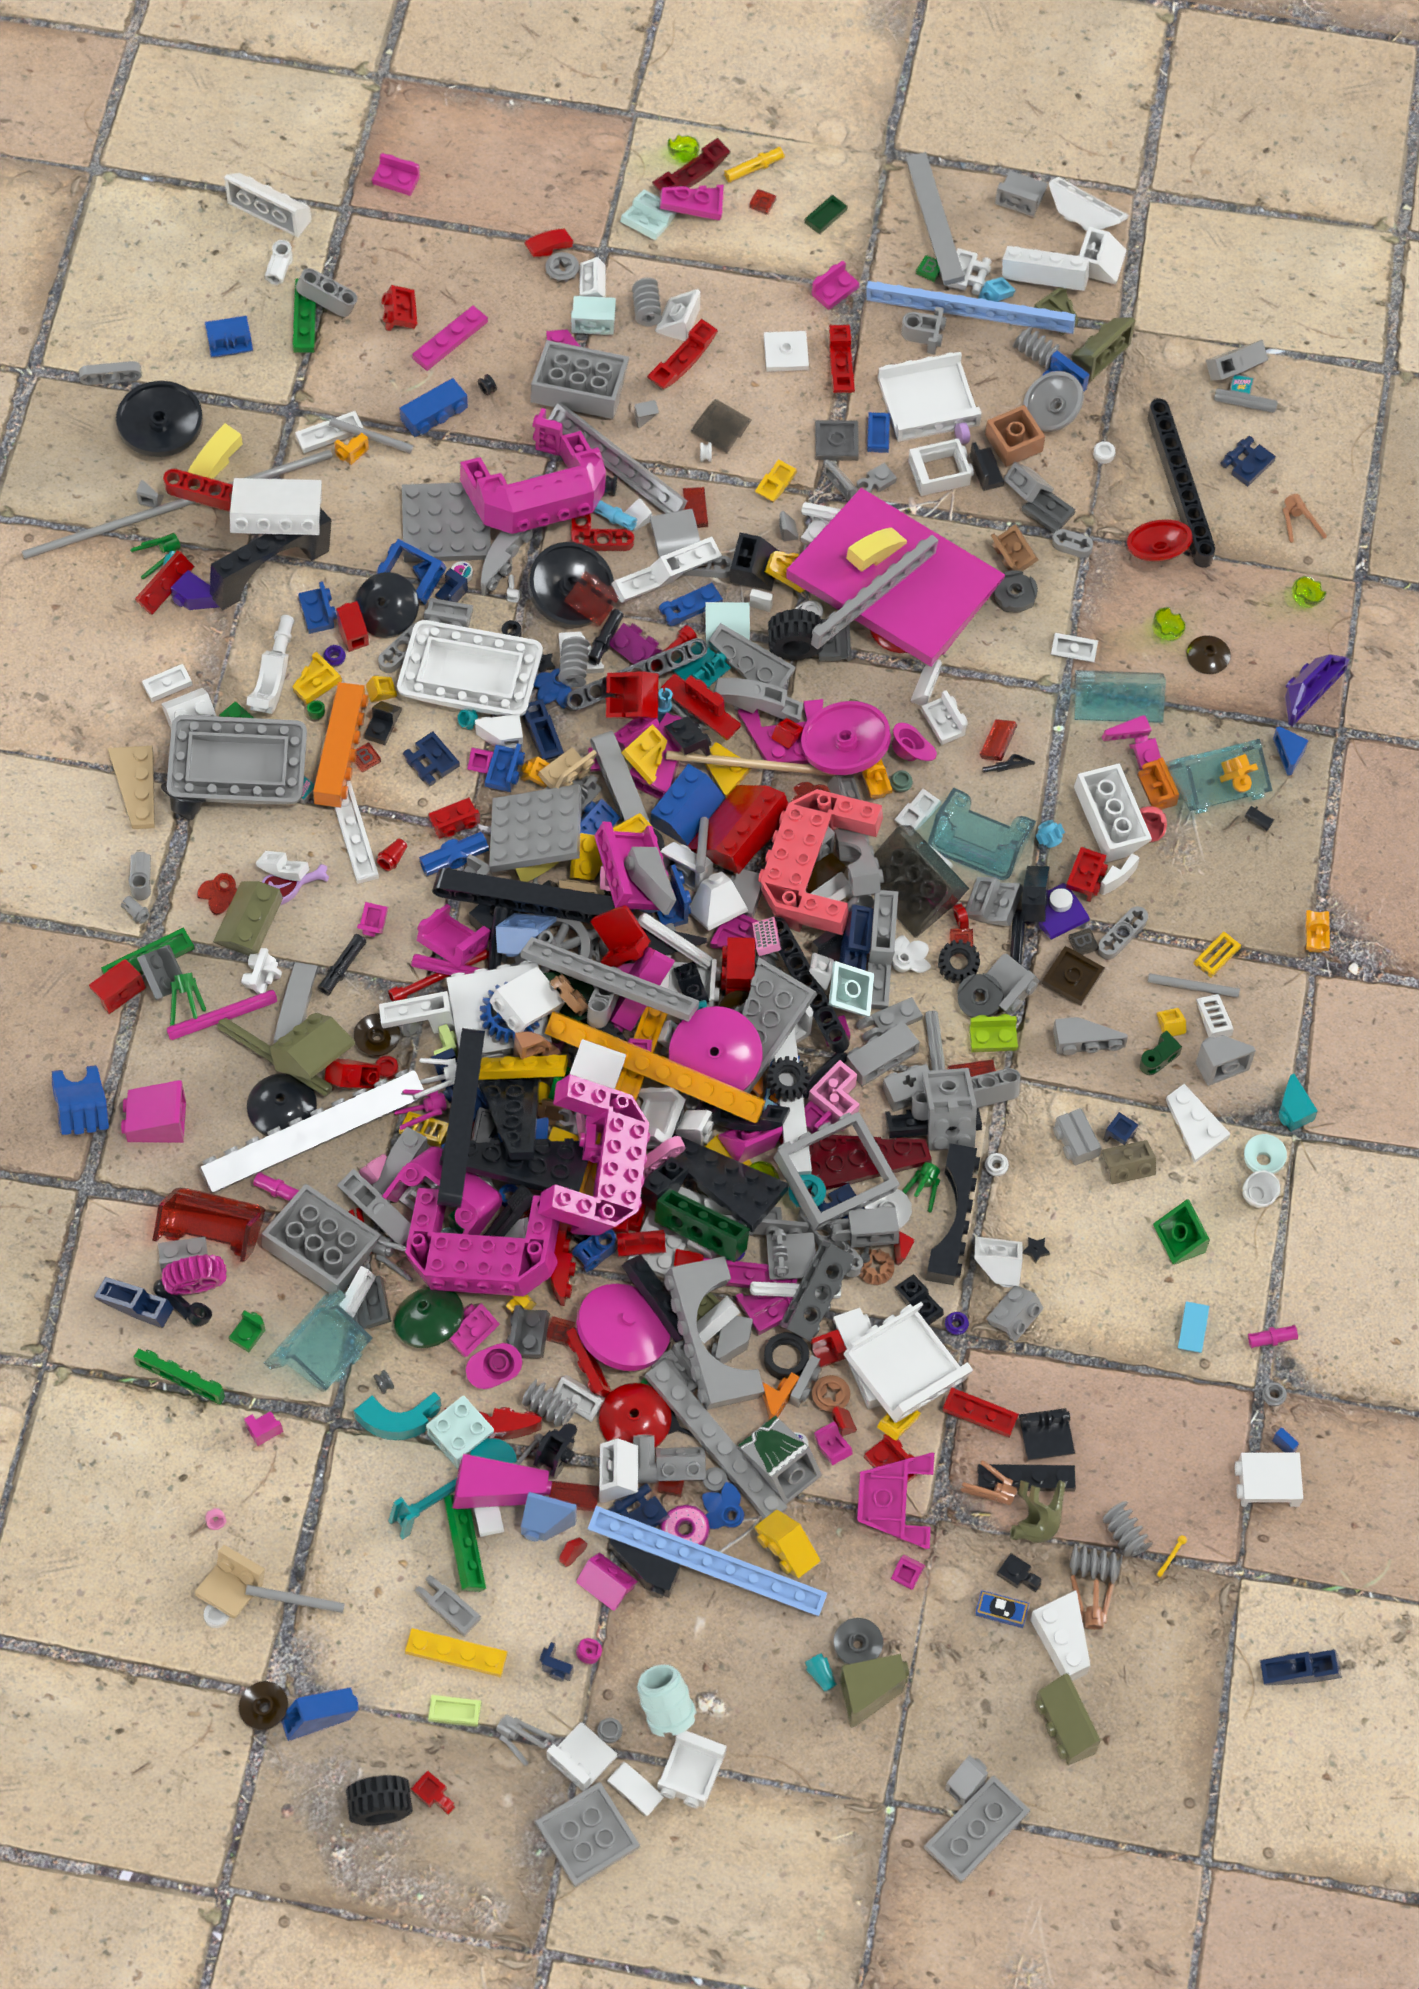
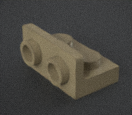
(1130, 1161)

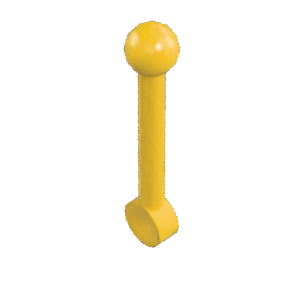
(1181, 1541)

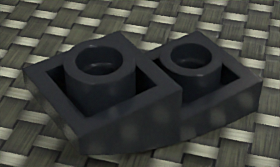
(690, 981)
(913, 1292)

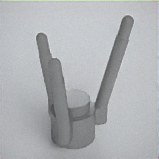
(386, 1247)
(512, 1728)

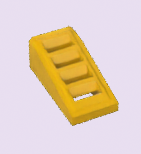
(435, 1124)

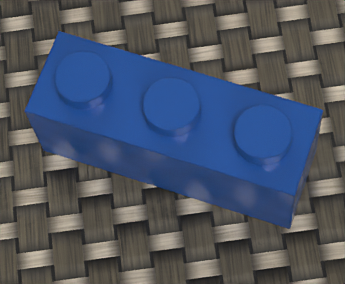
(433, 407)

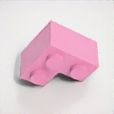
(833, 1091)

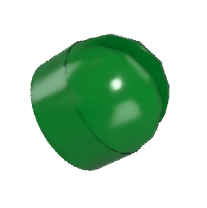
(316, 710)

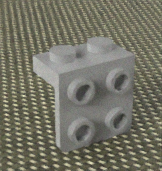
(1015, 982)

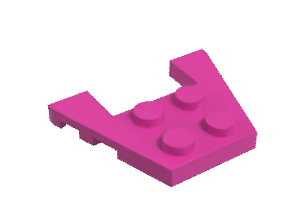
(762, 736)
(885, 1496)

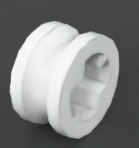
(705, 452)

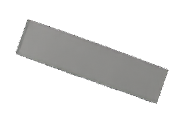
(296, 998)

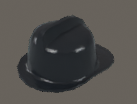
(183, 807)

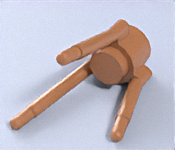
(1296, 507)
(1002, 1492)
(1093, 1616)

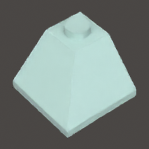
(851, 989)

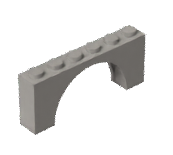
(717, 1382)

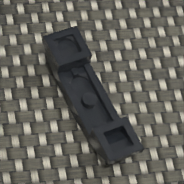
(771, 1118)

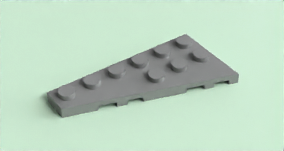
(774, 1009)

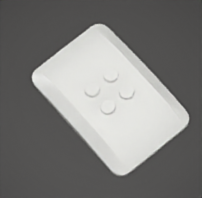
(469, 668)

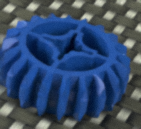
(492, 1022)

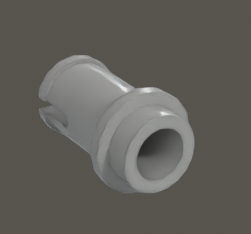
(139, 913)

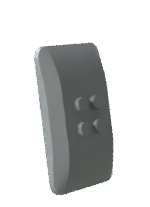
(237, 759)

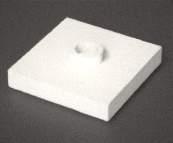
(786, 351)

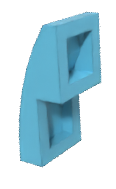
(1193, 1327)

